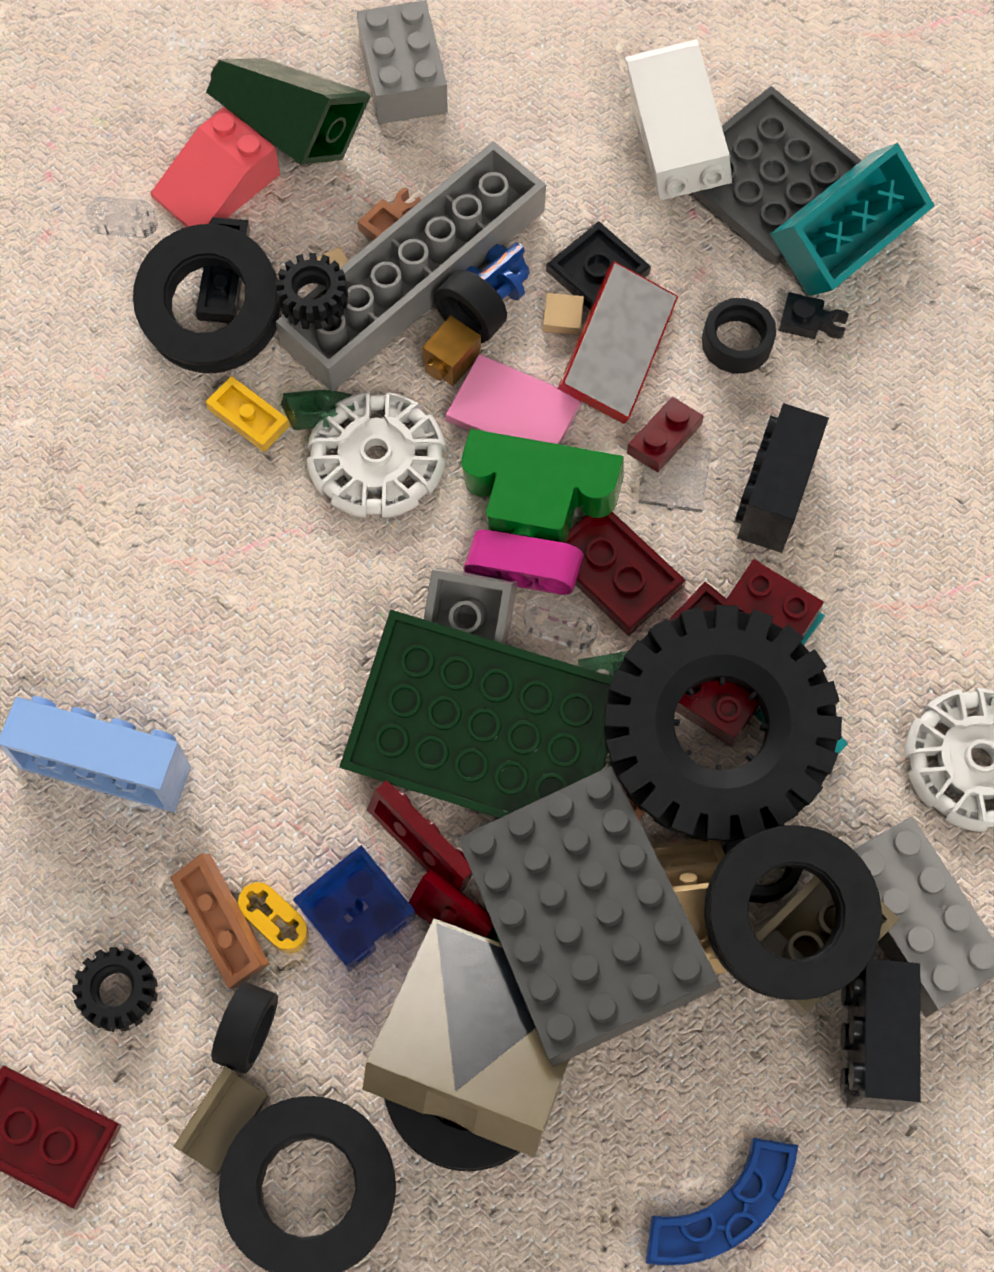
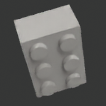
(402, 62)

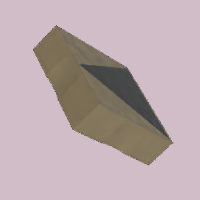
(466, 1043)

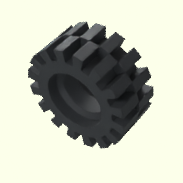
(306, 273)
(93, 975)

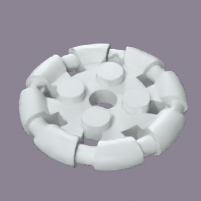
(380, 474)
(954, 757)

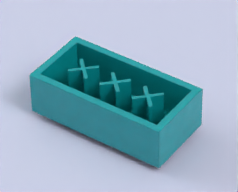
(852, 220)

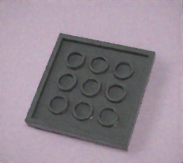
(776, 169)

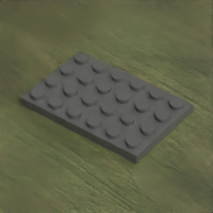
(586, 916)

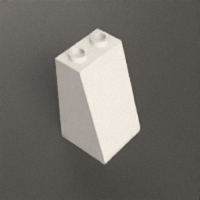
(678, 120)

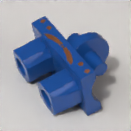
(505, 270)

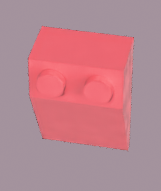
(217, 171)

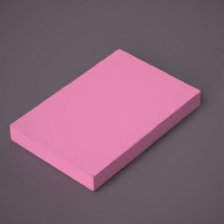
(511, 404)

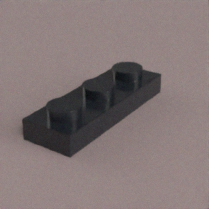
(219, 285)

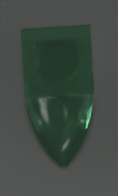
(310, 407)

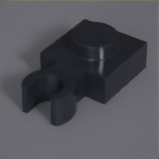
(806, 317)

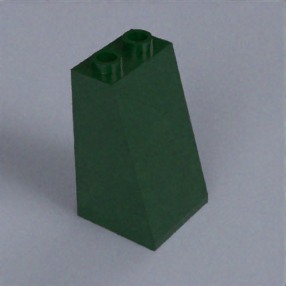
(289, 107)

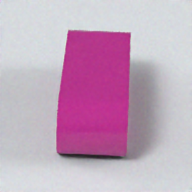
(528, 560)

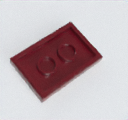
(622, 571)
(50, 1138)

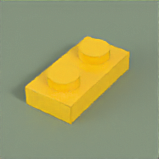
(247, 413)

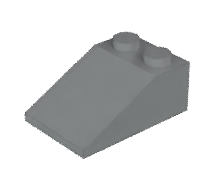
(471, 603)

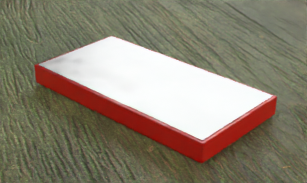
(618, 342)

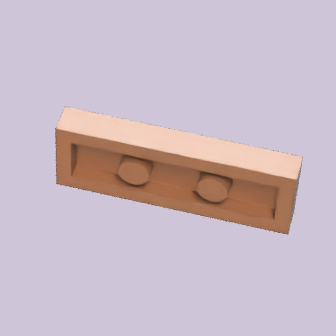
(219, 921)

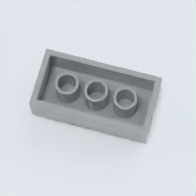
(934, 915)

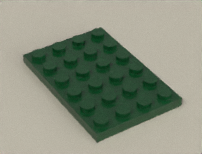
(475, 718)

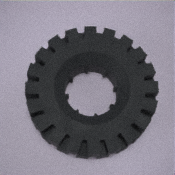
(781, 677)

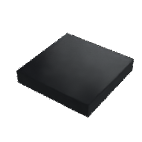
(587, 259)

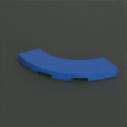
(730, 1218)

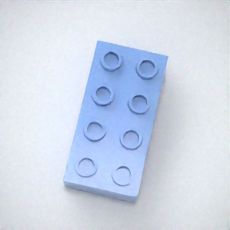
(95, 752)

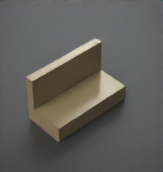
(219, 1119)

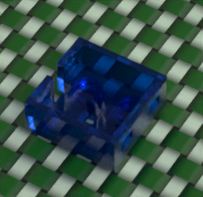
(343, 893)

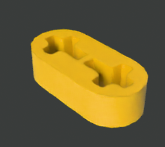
(280, 910)

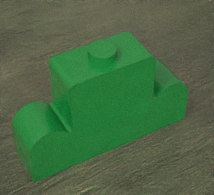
(539, 483)

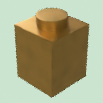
(451, 351)

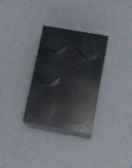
(779, 477)
(882, 1037)

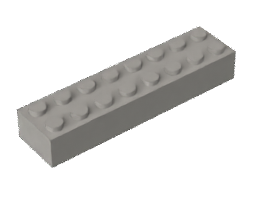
(404, 266)

